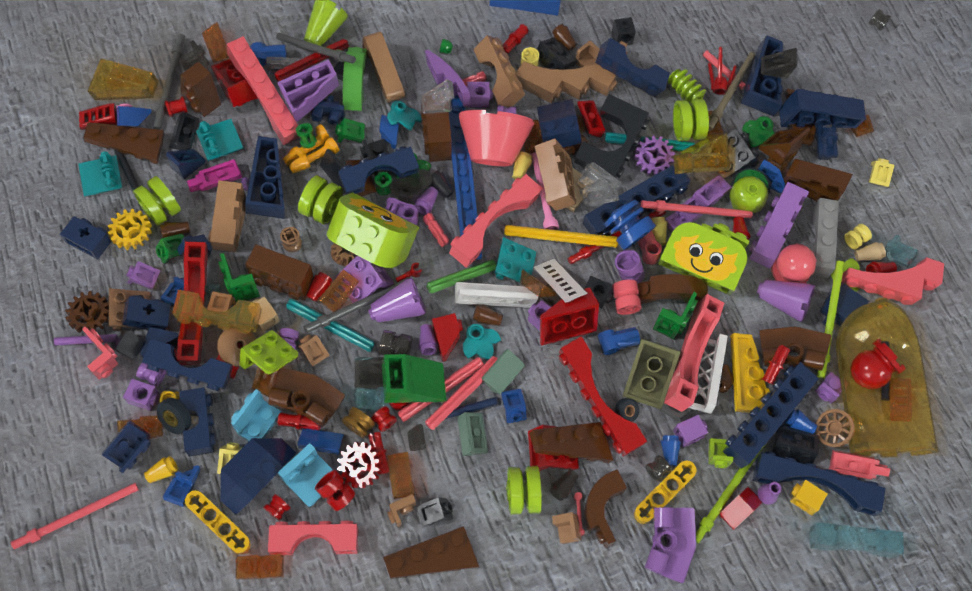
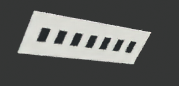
(560, 280)

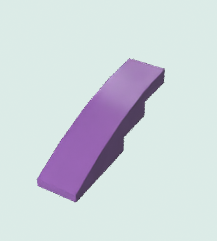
(441, 71)
(705, 196)

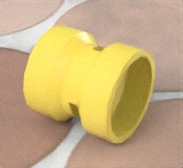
(530, 56)
(859, 235)

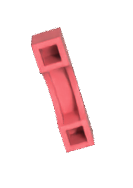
(286, 538)

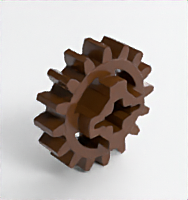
(79, 312)

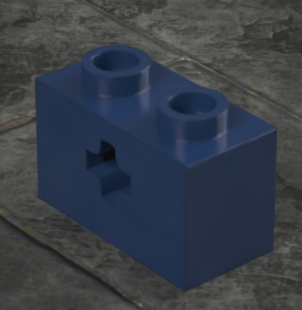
(86, 237)
(136, 316)

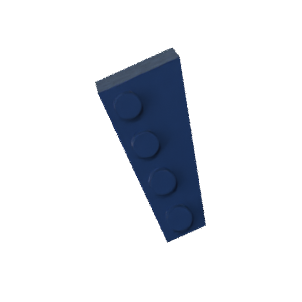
(764, 91)
(822, 110)
(265, 182)

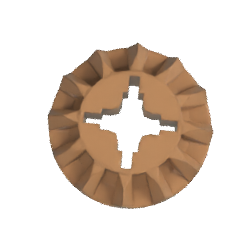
(339, 257)

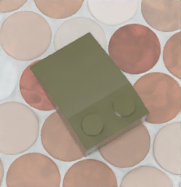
(651, 373)

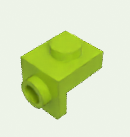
(716, 456)

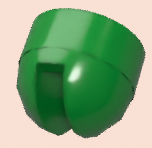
(446, 46)

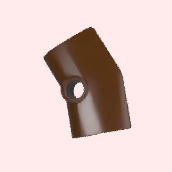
(808, 344)
(320, 396)

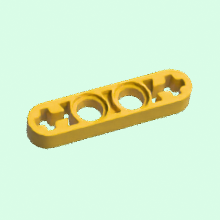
(663, 490)
(217, 522)

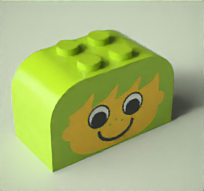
(371, 231)
(705, 255)

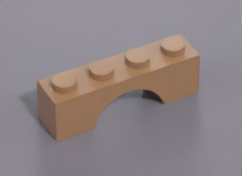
(507, 87)

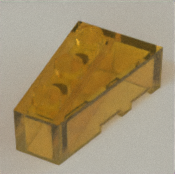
(121, 81)
(705, 156)

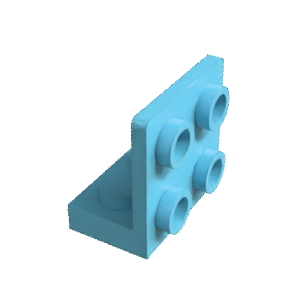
(255, 417)
(304, 473)

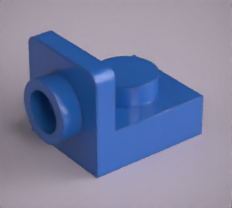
(514, 405)

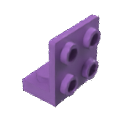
(369, 277)

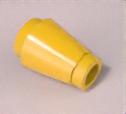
(162, 469)

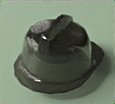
(410, 187)

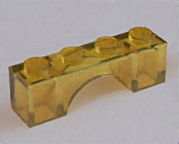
(241, 316)

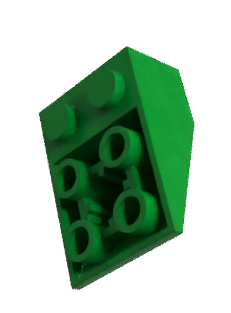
(412, 379)

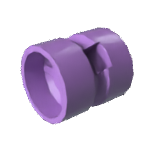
(629, 266)

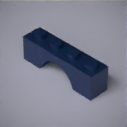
(613, 58)
(400, 162)
(162, 356)

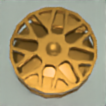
(358, 422)

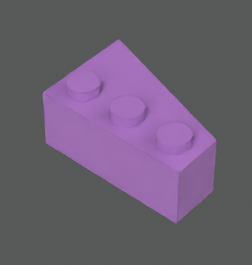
(308, 88)

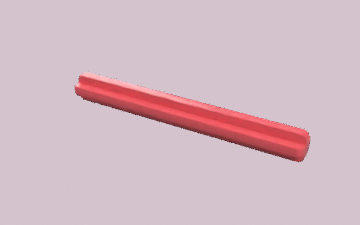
(450, 382)
(459, 396)

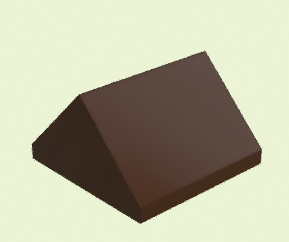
(784, 143)

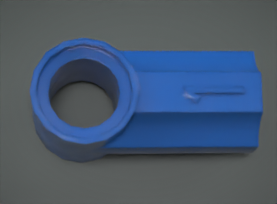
(262, 51)
(613, 341)

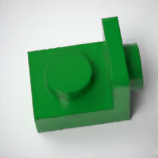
(350, 130)
(168, 247)

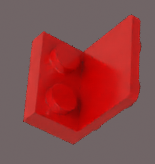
(545, 461)

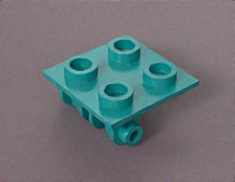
(219, 139)
(100, 175)
(514, 259)

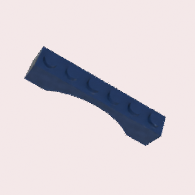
(860, 495)

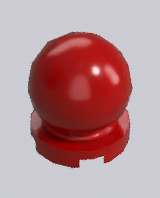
(875, 367)

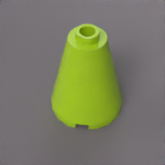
(324, 21)

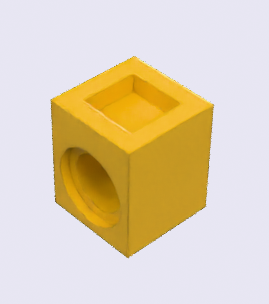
(808, 497)

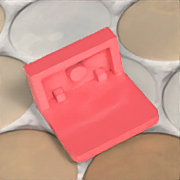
(104, 364)

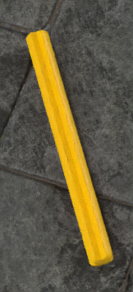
(562, 236)

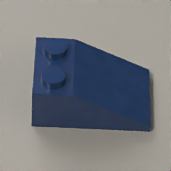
(559, 123)

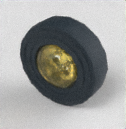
(173, 415)

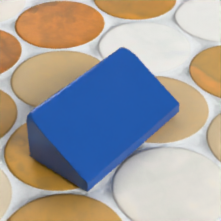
(321, 440)

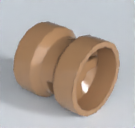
(294, 242)

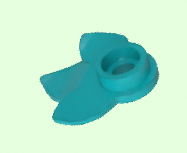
(403, 114)
(482, 344)

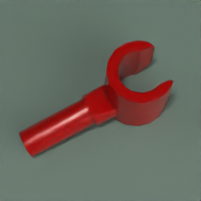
(411, 272)

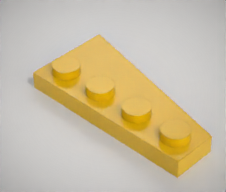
(747, 374)

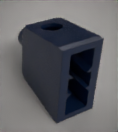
(847, 303)

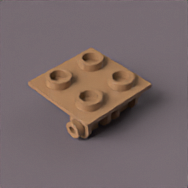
(117, 301)

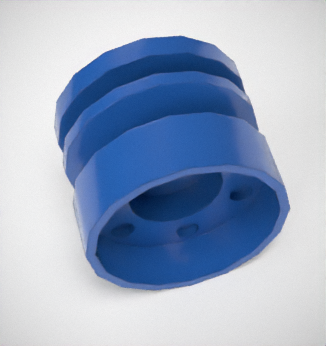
(629, 224)

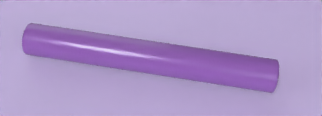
(83, 339)

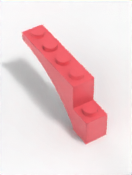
(902, 285)

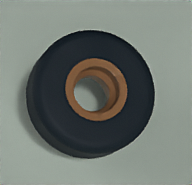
(621, 406)

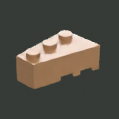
(556, 174)
(228, 216)

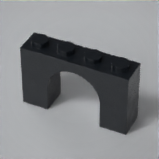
(631, 120)

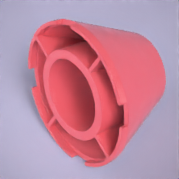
(494, 137)

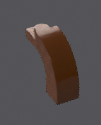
(672, 287)
(603, 490)

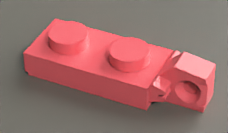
(857, 465)

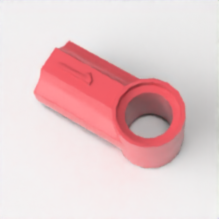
(647, 244)

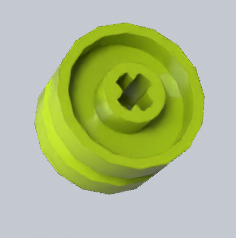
(690, 120)
(319, 199)
(156, 200)
(521, 490)

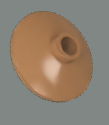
(228, 347)

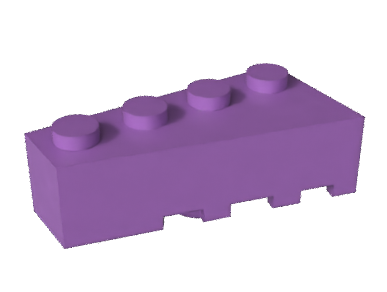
(777, 225)

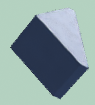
(185, 161)
(160, 335)

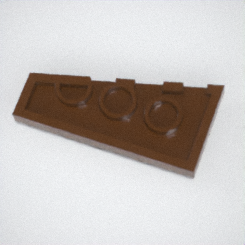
(136, 141)
(573, 441)
(439, 554)

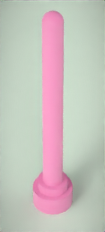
(549, 221)

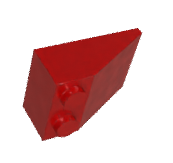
(233, 83)
(569, 319)

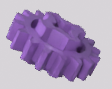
(644, 152)

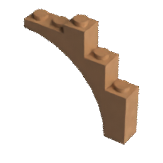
(574, 82)

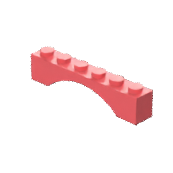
(253, 72)
(520, 196)
(685, 376)

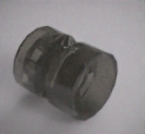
(394, 344)

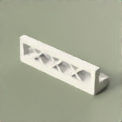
(494, 295)
(715, 374)

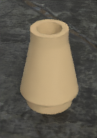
(874, 251)

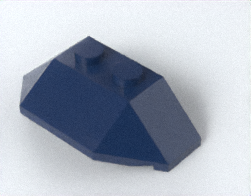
(252, 470)

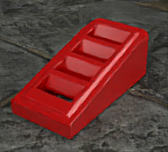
(100, 110)

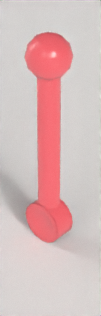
(578, 496)

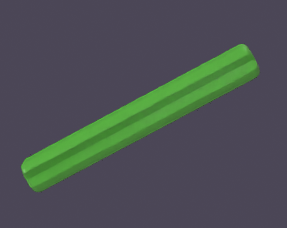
(461, 276)

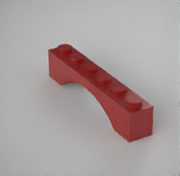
(195, 275)
(624, 433)

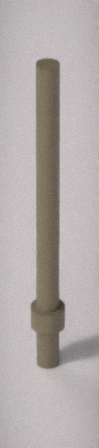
(717, 114)

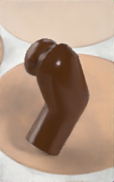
(726, 380)

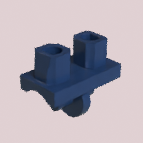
(328, 108)
(826, 142)

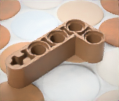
(383, 66)

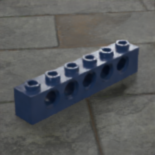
(679, 183)
(803, 381)

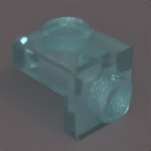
(900, 252)
(369, 399)

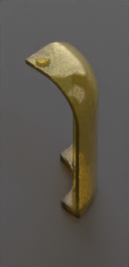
(870, 414)

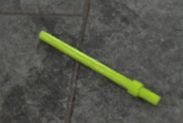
(832, 311)
(707, 522)

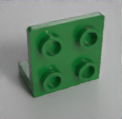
(242, 287)
(670, 323)

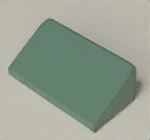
(503, 372)
(472, 434)

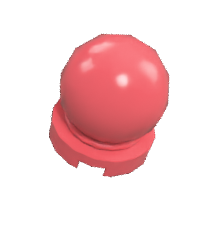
(794, 264)

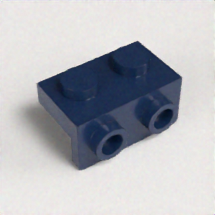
(127, 446)

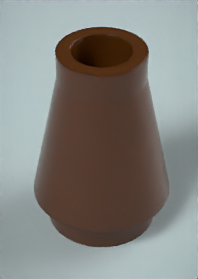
(564, 36)
(174, 228)
(486, 315)

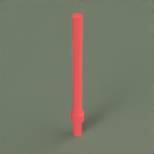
(661, 206)
(35, 534)

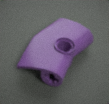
(675, 557)

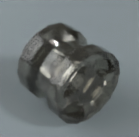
(880, 19)
(658, 468)

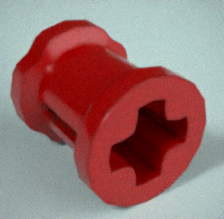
(176, 106)

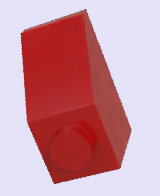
(447, 333)

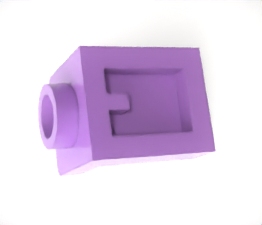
(143, 275)
(829, 388)

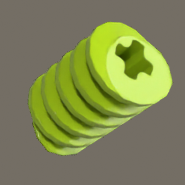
(685, 86)

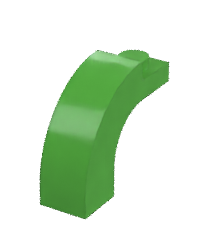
(353, 80)

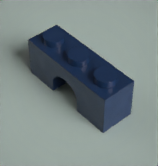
(199, 439)

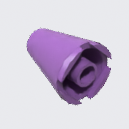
(788, 297)
(398, 303)

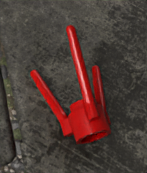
(720, 84)

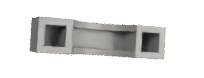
(825, 221)

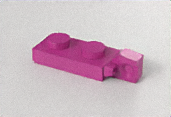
(209, 177)

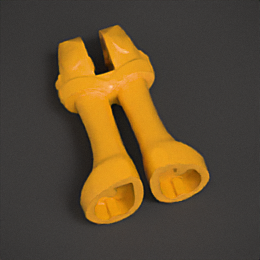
(299, 160)

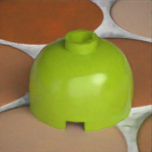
(749, 194)

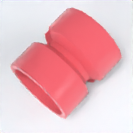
(626, 297)

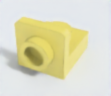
(881, 172)
(226, 453)

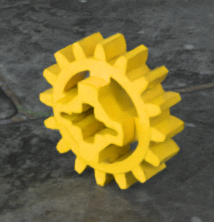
(127, 226)

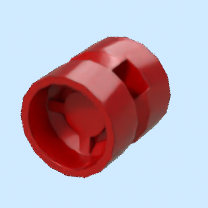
(336, 492)

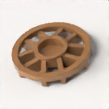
(835, 428)

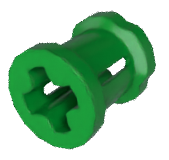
(307, 135)
(380, 183)

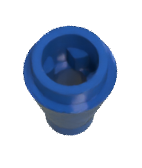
(800, 421)
(671, 448)

